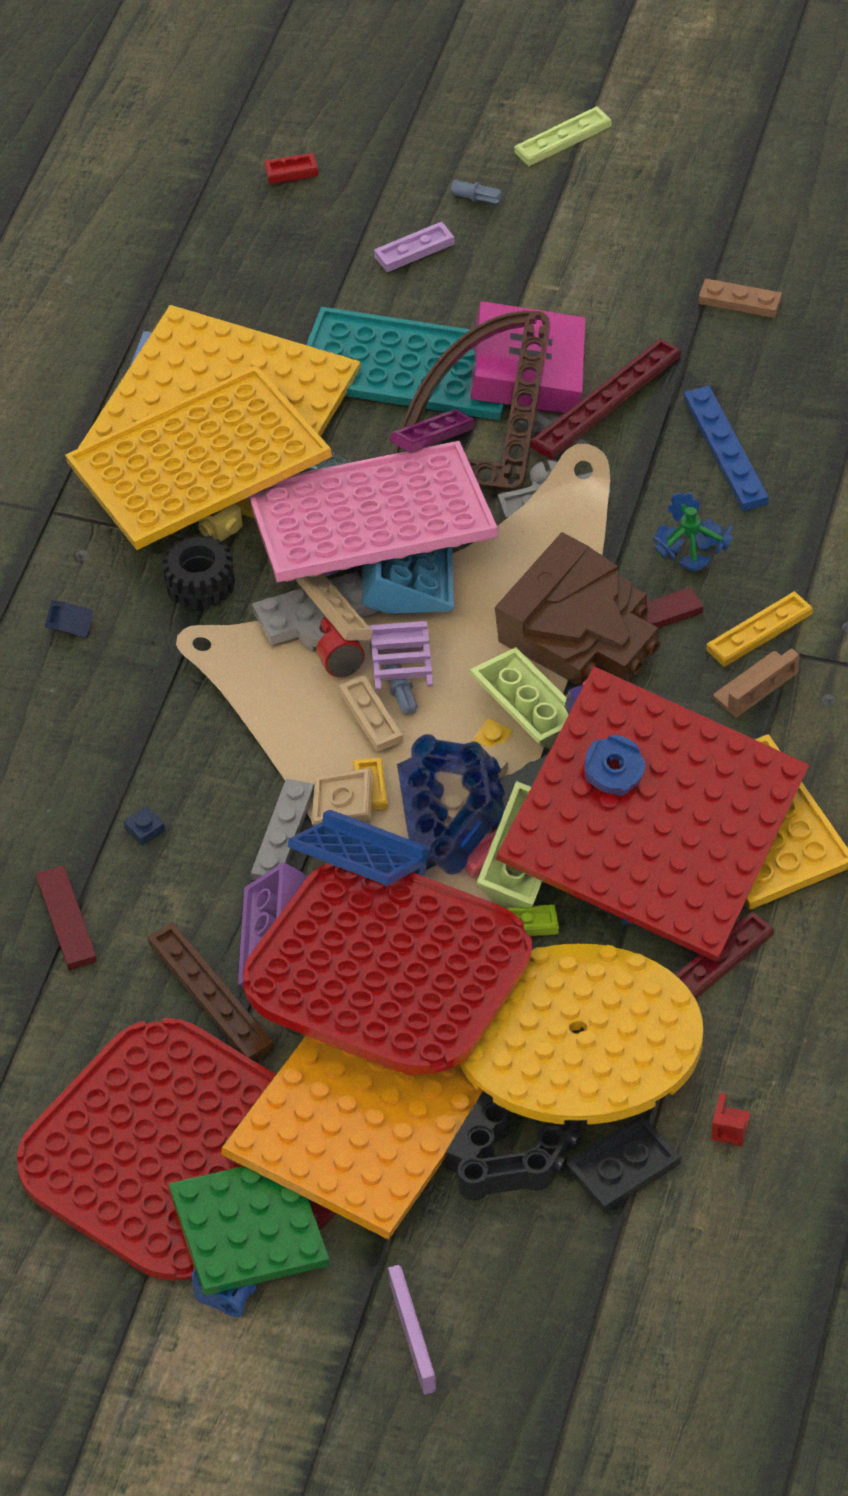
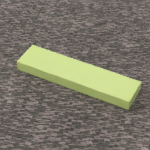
(562, 136)

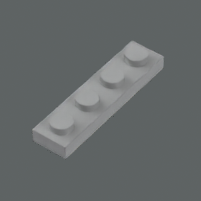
(284, 824)

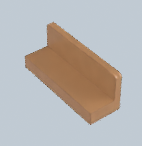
(757, 682)

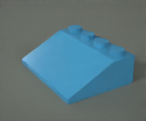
(410, 583)

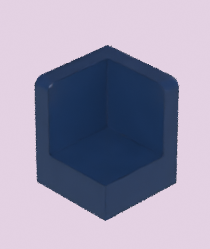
(69, 618)

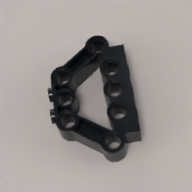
(506, 1171)

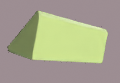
(524, 694)
(502, 882)

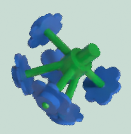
(669, 540)

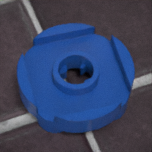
(610, 780)

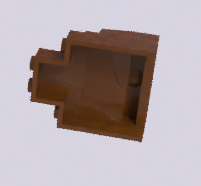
(577, 615)

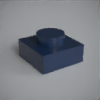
(144, 825)

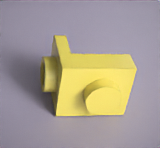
(222, 524)

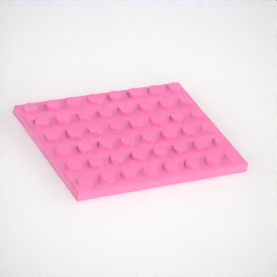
(371, 511)

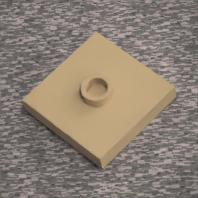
(344, 793)

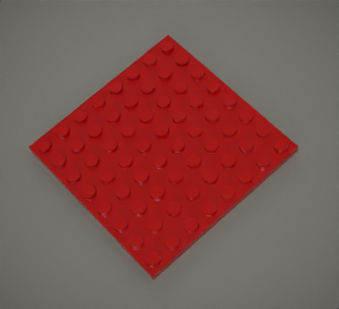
(681, 841)

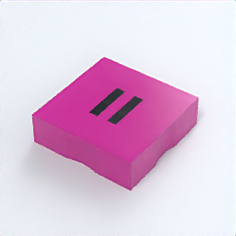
(499, 355)

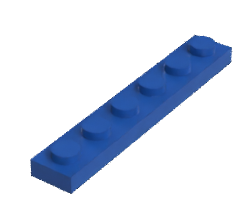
(726, 448)

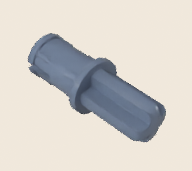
(476, 192)
(402, 691)

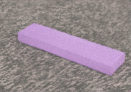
(412, 1329)

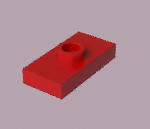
(291, 168)

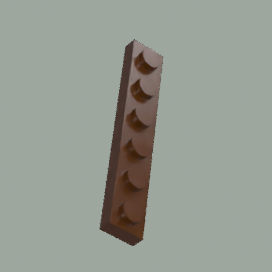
(210, 992)

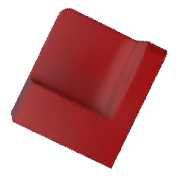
(729, 1123)

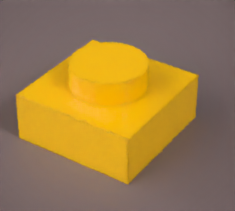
(492, 734)

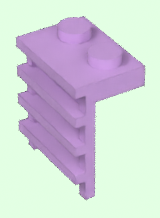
(398, 639)

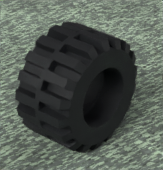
(202, 556)

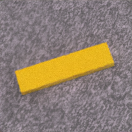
(759, 629)

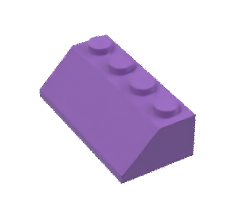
(263, 904)

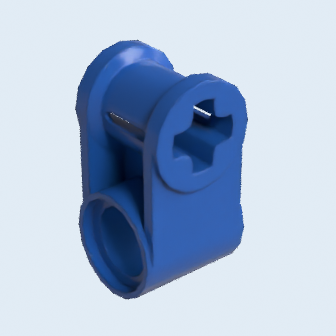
(229, 1302)

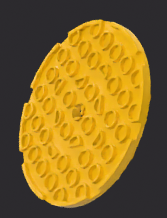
(634, 1045)

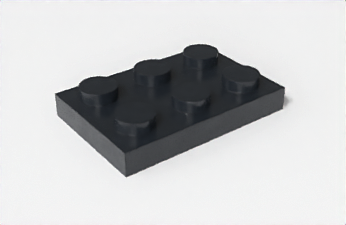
(623, 1163)

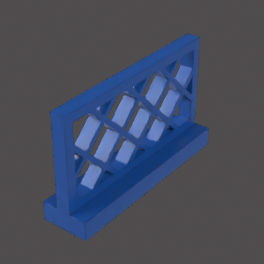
(361, 848)

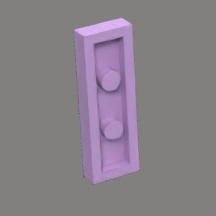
(414, 246)

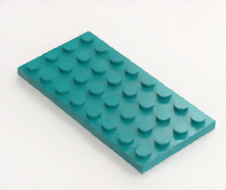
(398, 357)

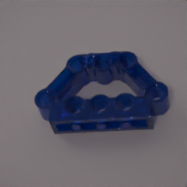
(426, 813)

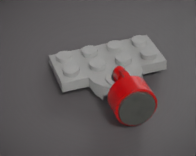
(298, 616)

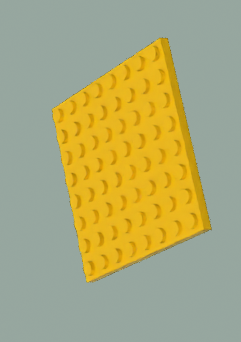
(198, 351)

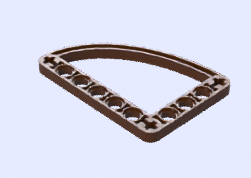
(517, 413)

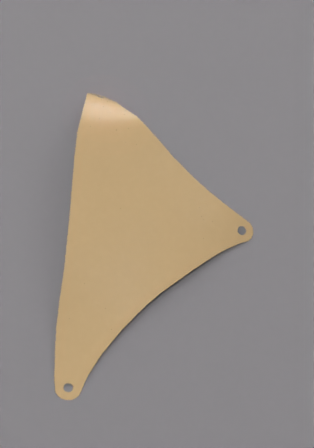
(298, 706)

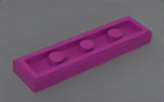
(432, 430)

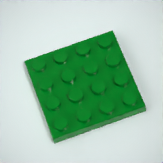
(245, 1229)

